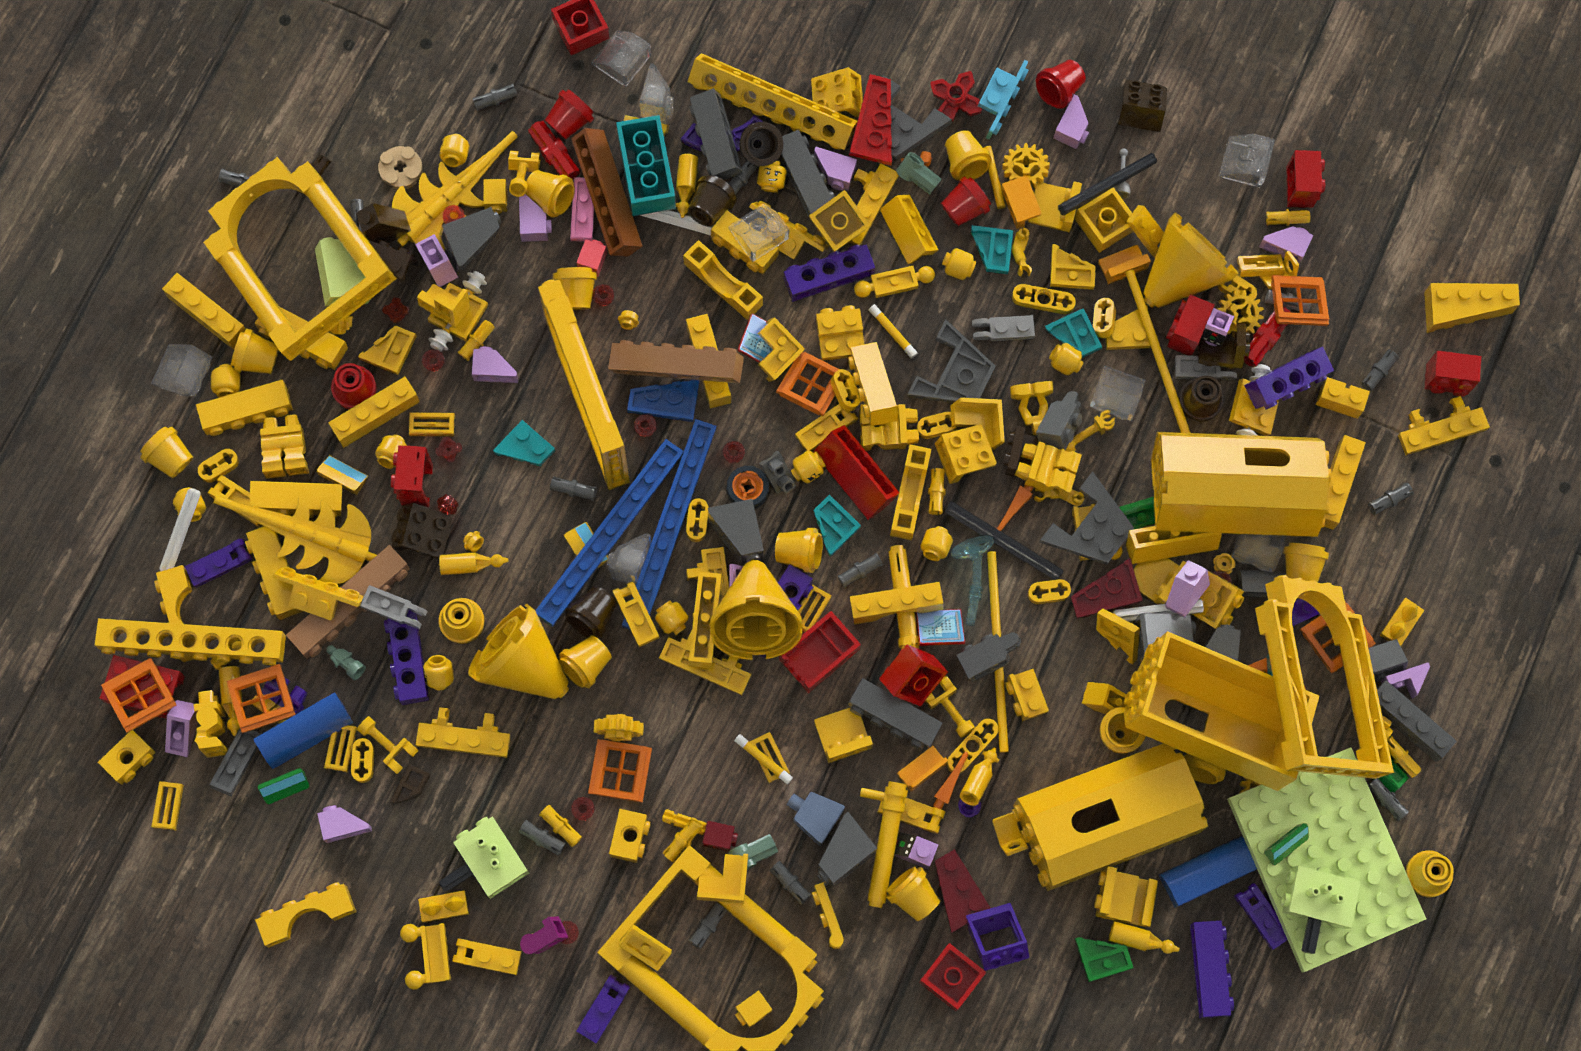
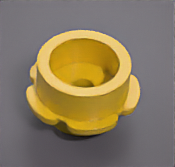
(628, 320)
(473, 541)
(1224, 557)

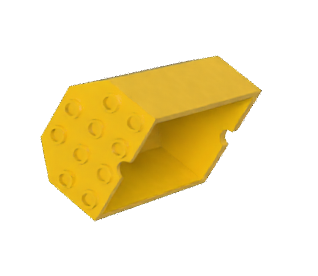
(1240, 484)
(1241, 705)
(1154, 809)

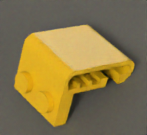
(1125, 898)

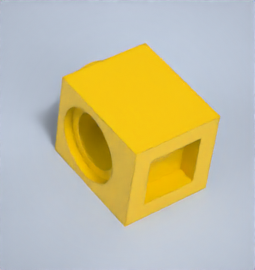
(495, 195)
(752, 1009)

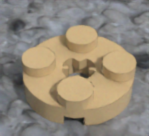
(400, 155)

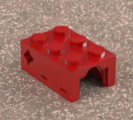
(411, 466)
(820, 652)
(121, 664)

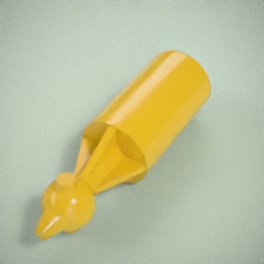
(686, 181)
(468, 563)
(226, 674)
(979, 779)
(1139, 938)

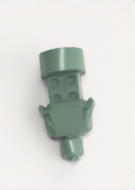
(342, 658)

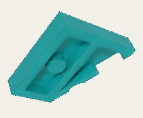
(525, 445)
(834, 524)

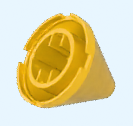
(1184, 265)
(755, 616)
(520, 657)

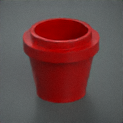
(1060, 83)
(569, 114)
(966, 201)
(352, 394)

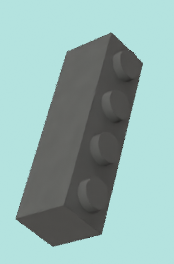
(715, 135)
(803, 172)
(894, 714)
(1414, 722)

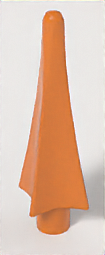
(1021, 498)
(944, 793)

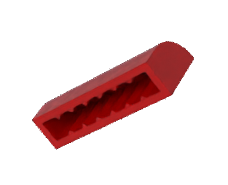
(856, 472)

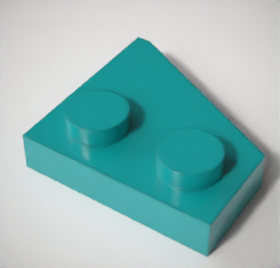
(994, 247)
(1076, 331)

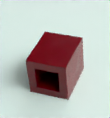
(719, 836)

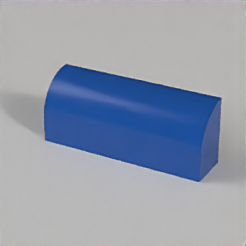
(303, 730)
(1208, 871)

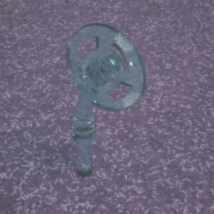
(974, 552)

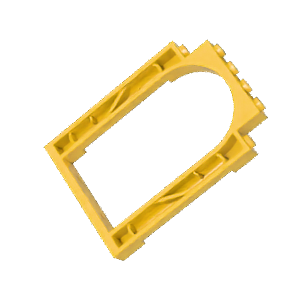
(226, 252)
(584, 384)
(1347, 632)
(764, 926)

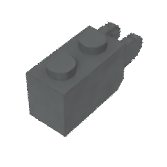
(1061, 422)
(988, 655)

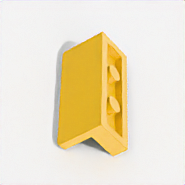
(908, 228)

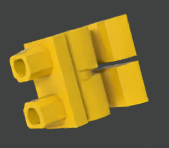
(892, 434)
(281, 440)
(1044, 468)
(212, 725)

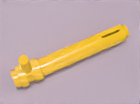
(901, 579)
(892, 808)

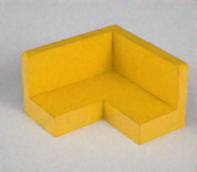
(444, 304)
(784, 348)
(976, 411)
(729, 887)

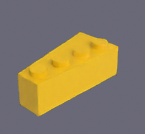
(1465, 303)

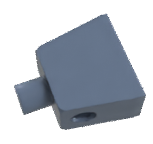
(815, 815)

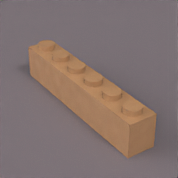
(674, 362)
(379, 573)

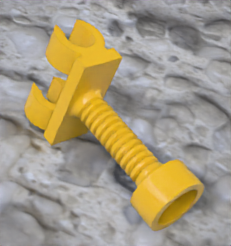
(518, 185)
(1099, 425)
(368, 727)
(963, 727)

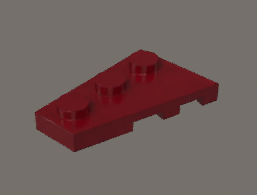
(1110, 592)
(958, 890)

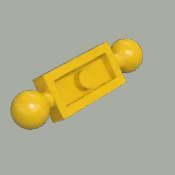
(894, 281)

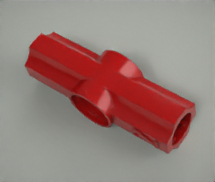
(553, 150)
(1264, 339)

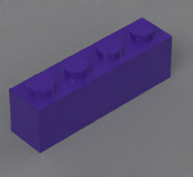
(1211, 970)

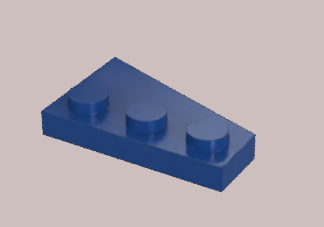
(666, 401)

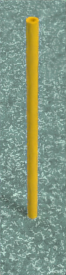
(1160, 360)
(999, 674)

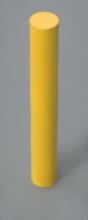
(995, 181)

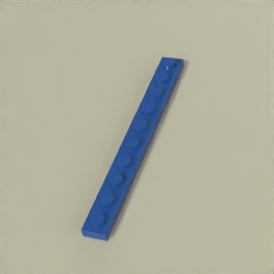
(674, 513)
(608, 533)

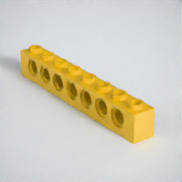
(784, 99)
(110, 629)

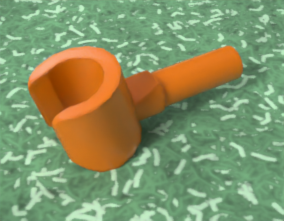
(926, 157)

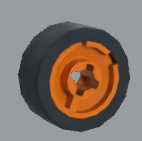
(748, 476)

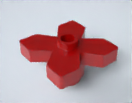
(945, 91)

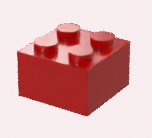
(580, 24)
(1305, 178)
(1189, 325)
(1452, 373)
(913, 675)
(952, 977)

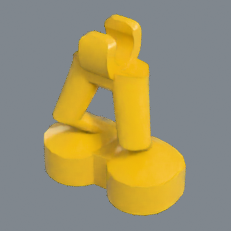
(1026, 391)

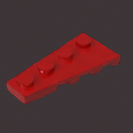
(873, 129)

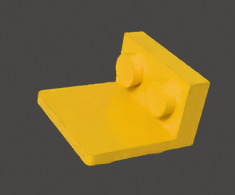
(839, 91)
(1048, 199)
(964, 452)
(1156, 578)
(842, 734)

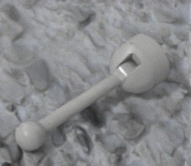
(1124, 188)

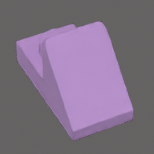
(1412, 677)

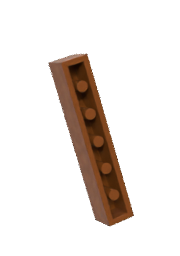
(606, 192)

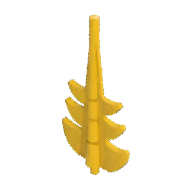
(426, 217)
(343, 546)

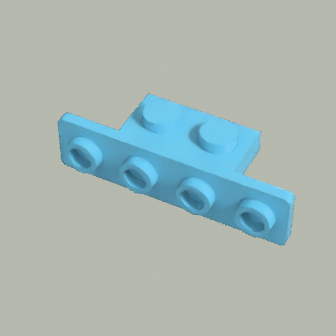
(998, 93)

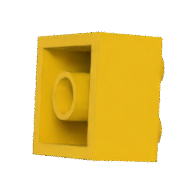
(1104, 219)
(839, 221)

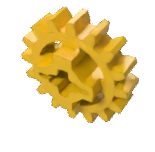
(1037, 164)
(1244, 305)
(618, 727)

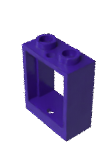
(1002, 917)

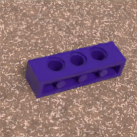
(822, 282)
(1261, 389)
(797, 581)
(417, 690)

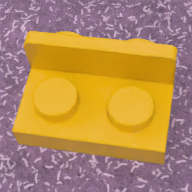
(1026, 694)

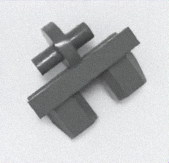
(778, 473)

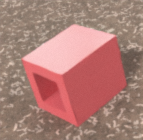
(592, 255)

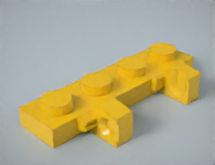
(876, 188)
(1460, 424)
(712, 562)
(723, 673)
(444, 736)

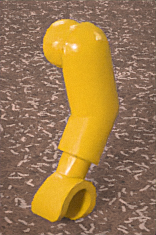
(1018, 247)
(1075, 498)

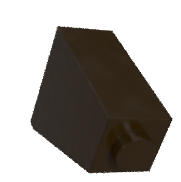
(382, 223)

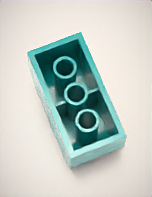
(646, 165)

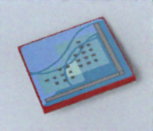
(751, 343)
(940, 627)

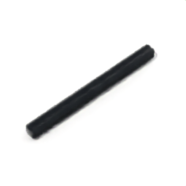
(1106, 184)
(1004, 541)

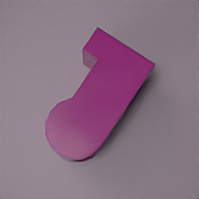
(545, 938)

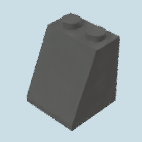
(469, 236)
(738, 529)
(1156, 625)
(1225, 641)
(845, 852)

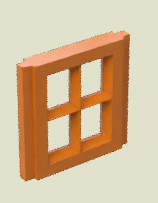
(1301, 318)
(794, 373)
(1317, 625)
(147, 713)
(265, 718)
(600, 767)

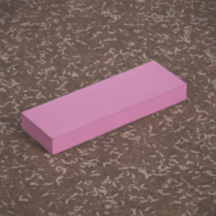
(582, 212)

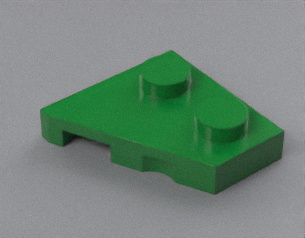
(1102, 958)

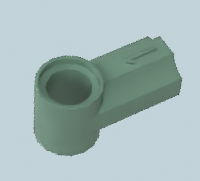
(914, 170)
(757, 850)

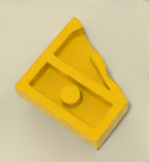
(1070, 270)
(1128, 333)
(391, 350)
(1119, 633)

